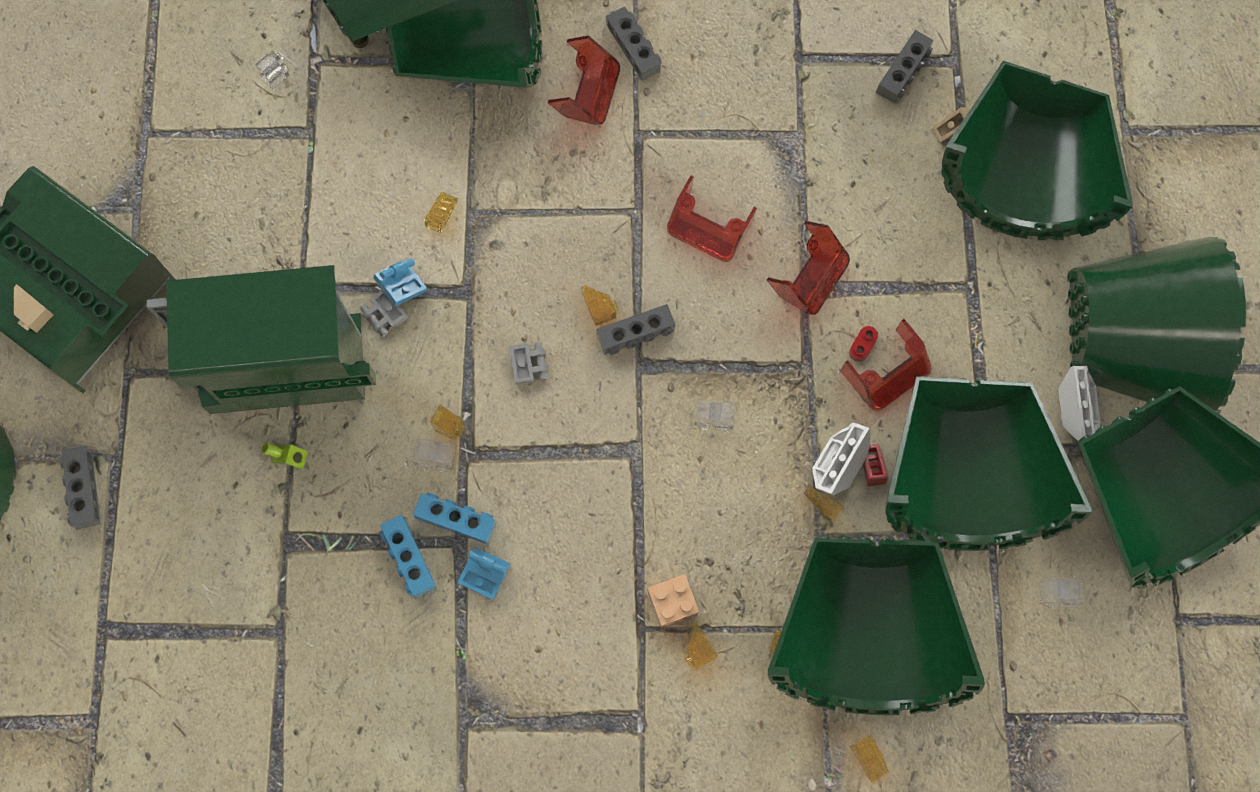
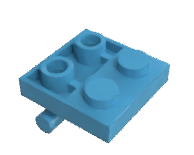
(400, 282)
(483, 573)

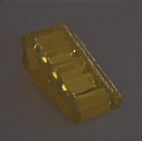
(436, 222)
(826, 505)

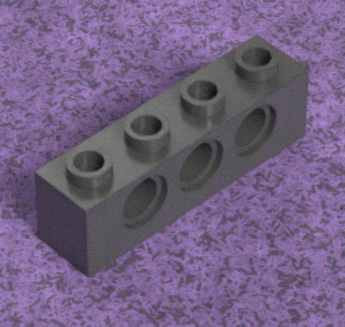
(918, 44)
(643, 66)
(641, 321)
(88, 494)

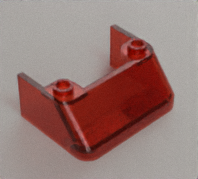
(596, 84)
(703, 233)
(819, 273)
(883, 391)

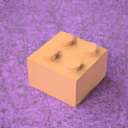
(673, 601)

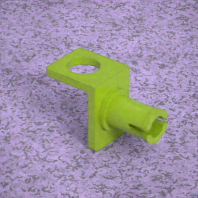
(284, 454)

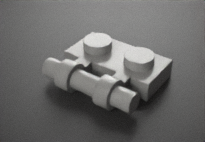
(392, 314)
(522, 364)

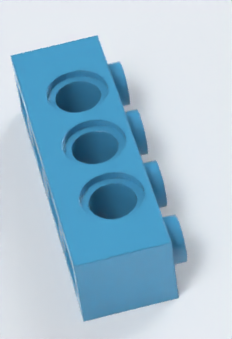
(428, 502)
(396, 527)

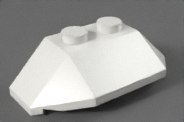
(1079, 403)
(841, 459)

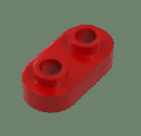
(863, 342)

